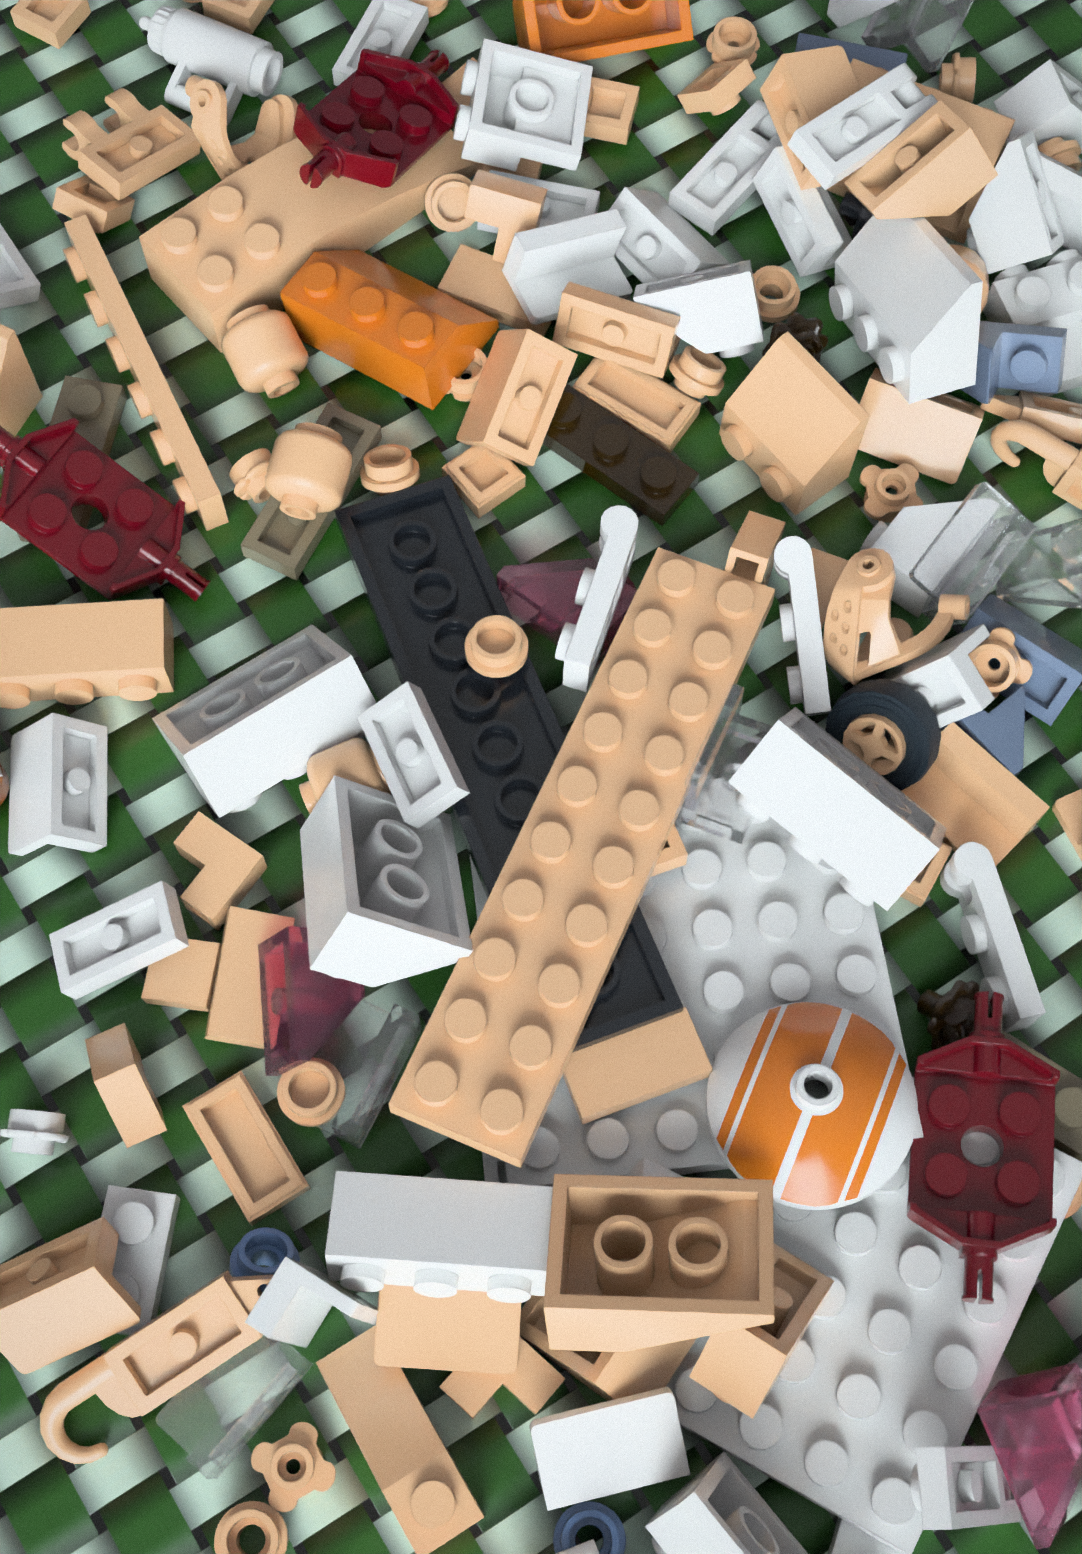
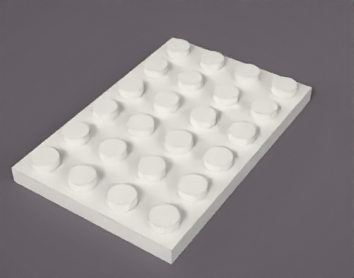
(883, 1360)

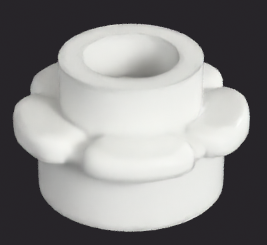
(35, 1131)

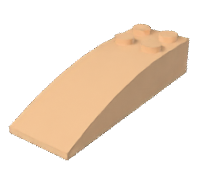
(263, 223)

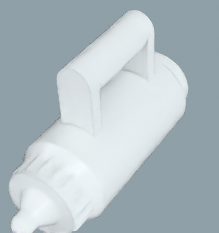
(214, 52)

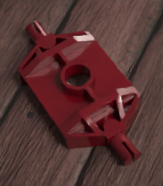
(384, 94)
(141, 531)
(993, 1090)

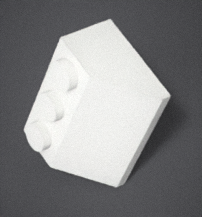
(910, 306)
(267, 719)
(838, 809)
(378, 890)
(438, 1235)
(720, 1516)

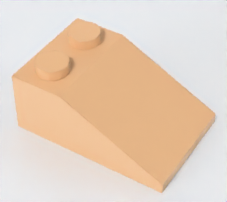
(656, 1260)

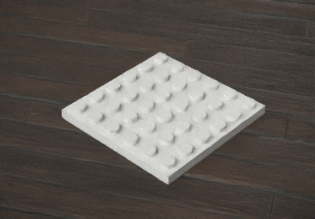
(737, 937)

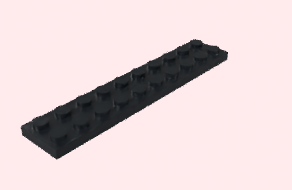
(426, 594)

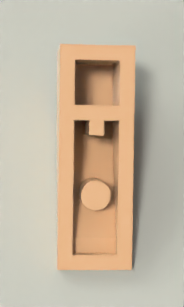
(400, 1445)

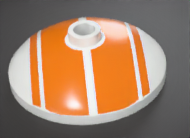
(812, 1148)

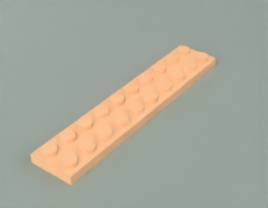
(581, 861)

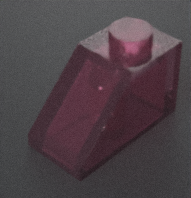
(546, 596)
(298, 1003)
(1038, 1442)

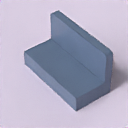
(1053, 658)

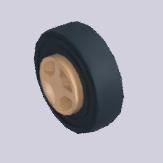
(881, 706)

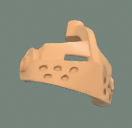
(209, 125)
(864, 605)

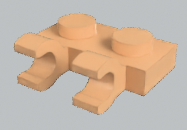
(135, 151)

